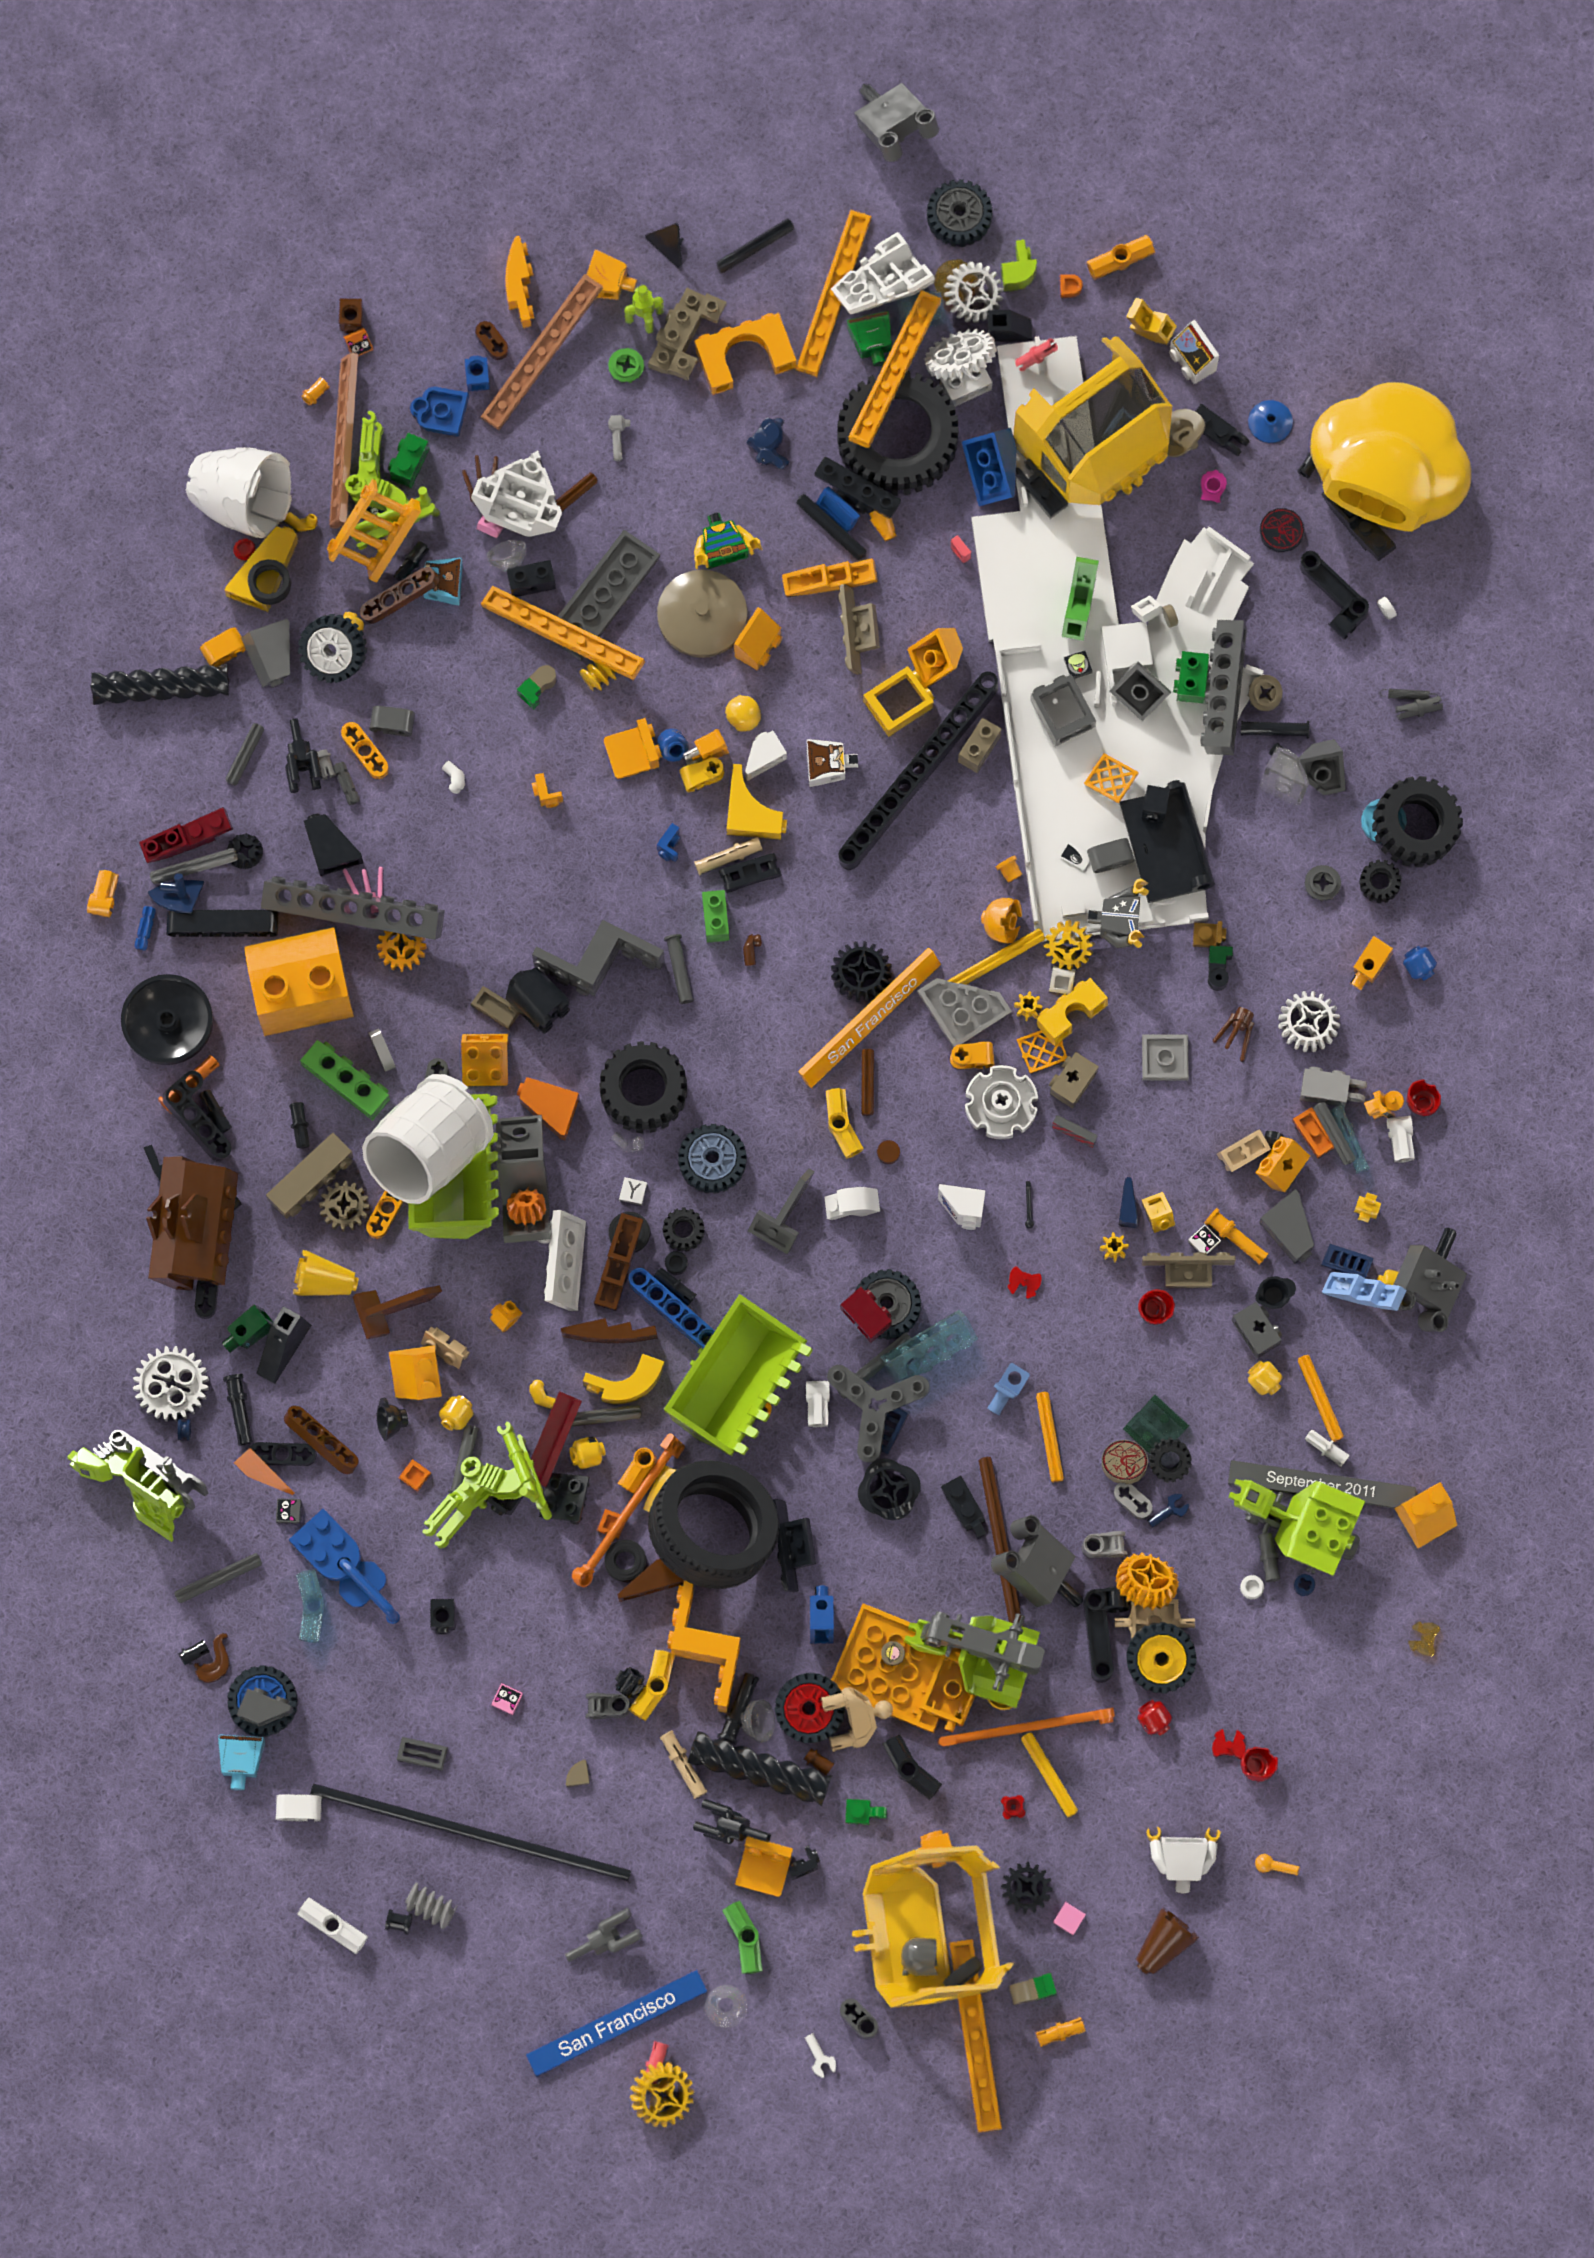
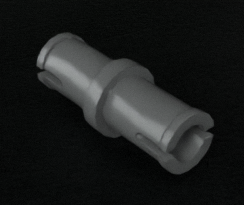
(1419, 708)
(1269, 1557)

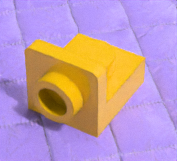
(1158, 1212)

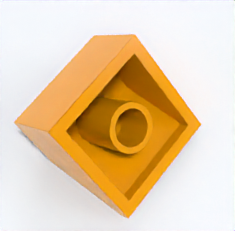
(757, 640)
(415, 1373)
(1427, 1515)

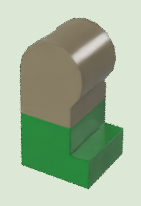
(536, 684)
(1033, 1989)

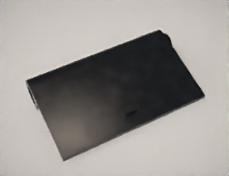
(1175, 850)

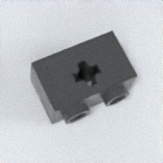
(1258, 1342)

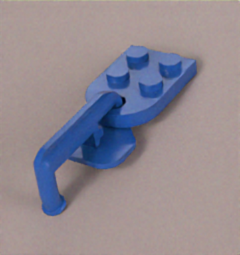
(330, 1546)

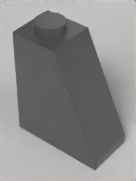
(270, 652)
(1289, 1227)

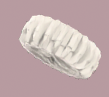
(981, 295)
(1313, 1030)

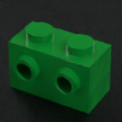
(409, 460)
(1192, 677)

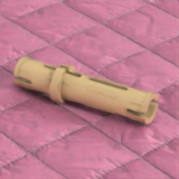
(729, 855)
(680, 1759)

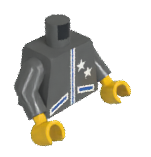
(1121, 916)

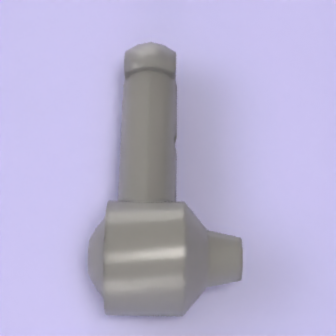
(617, 424)

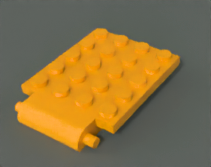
(919, 1688)

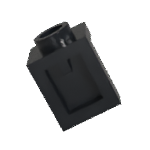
(802, 1867)

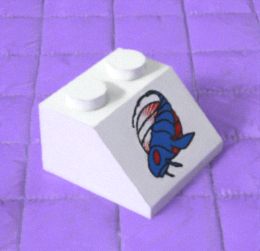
(963, 1204)

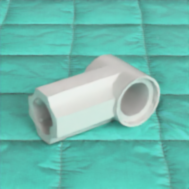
(1401, 1137)
(817, 1397)

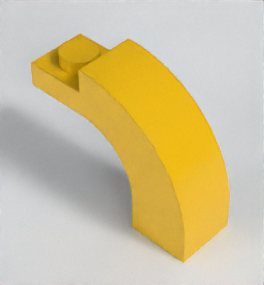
(630, 1389)

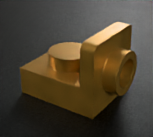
(1208, 934)

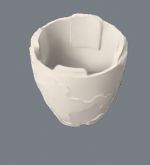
(241, 489)

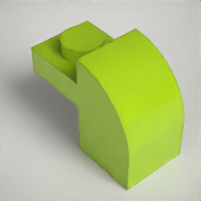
(1019, 273)

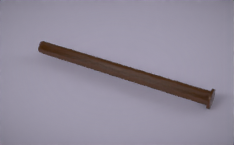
(998, 1532)

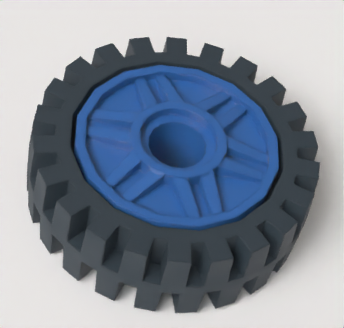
(269, 1680)

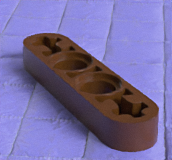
(398, 592)
(318, 1442)

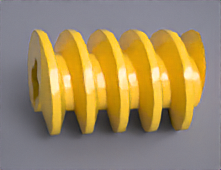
(596, 675)

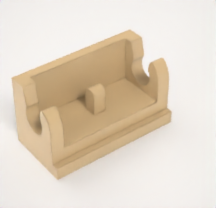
(1244, 1151)

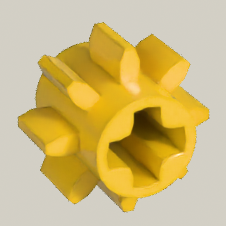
(1028, 999)
(1367, 1207)
(1109, 1251)

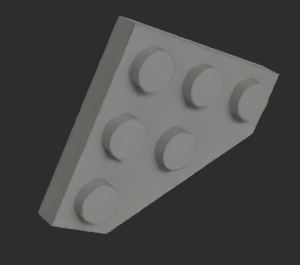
(962, 1008)

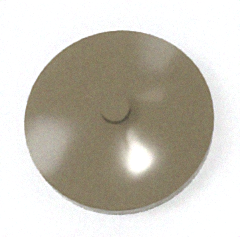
(701, 613)

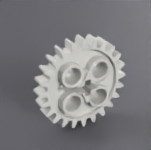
(960, 354)
(180, 1364)

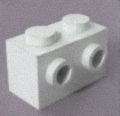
(967, 388)

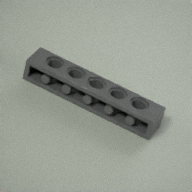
(1224, 741)

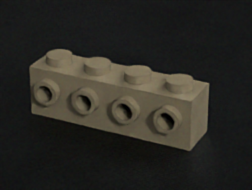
(310, 1176)

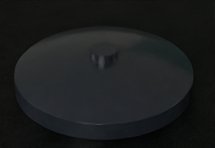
(167, 1019)

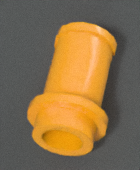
(315, 391)

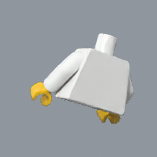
(1183, 1857)

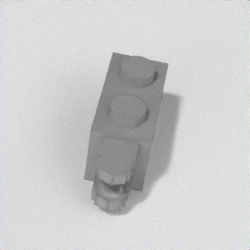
(1329, 1087)

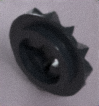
(255, 853)

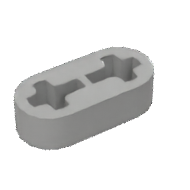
(382, 1050)
(1128, 1504)

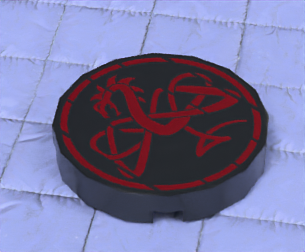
(1281, 530)

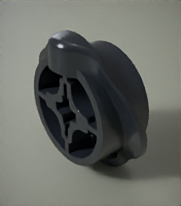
(911, 1480)

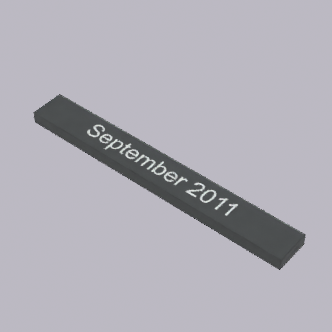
(1294, 1481)

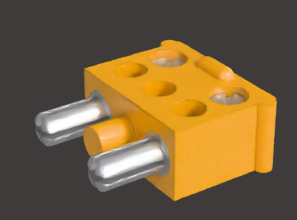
(707, 747)

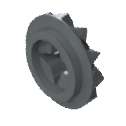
(1330, 875)

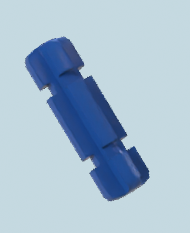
(145, 928)

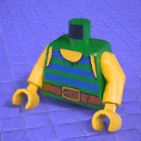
(723, 543)

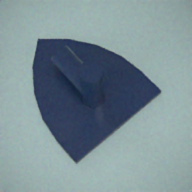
(177, 895)

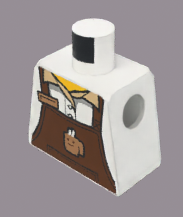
(828, 762)

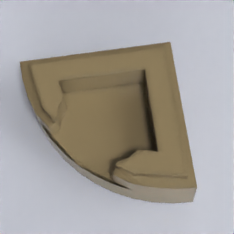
(578, 1774)

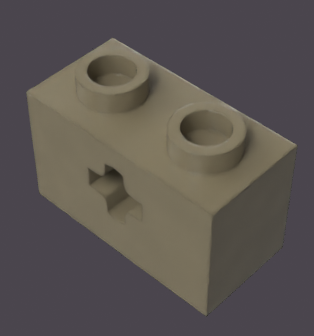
(979, 745)
(1071, 1092)

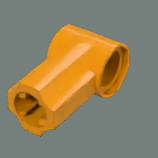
(102, 898)
(636, 1472)

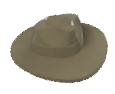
(1185, 431)

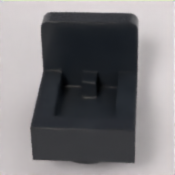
(504, 1506)

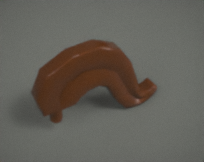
(219, 1667)

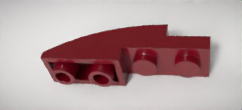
(186, 837)

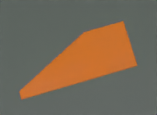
(258, 1470)

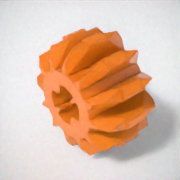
(526, 1206)

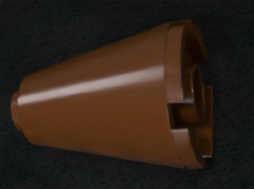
(1164, 1942)

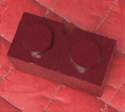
(865, 1312)

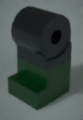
(1217, 971)

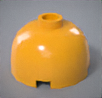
(1001, 919)

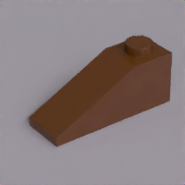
(651, 1580)

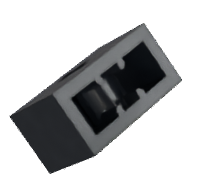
(531, 578)

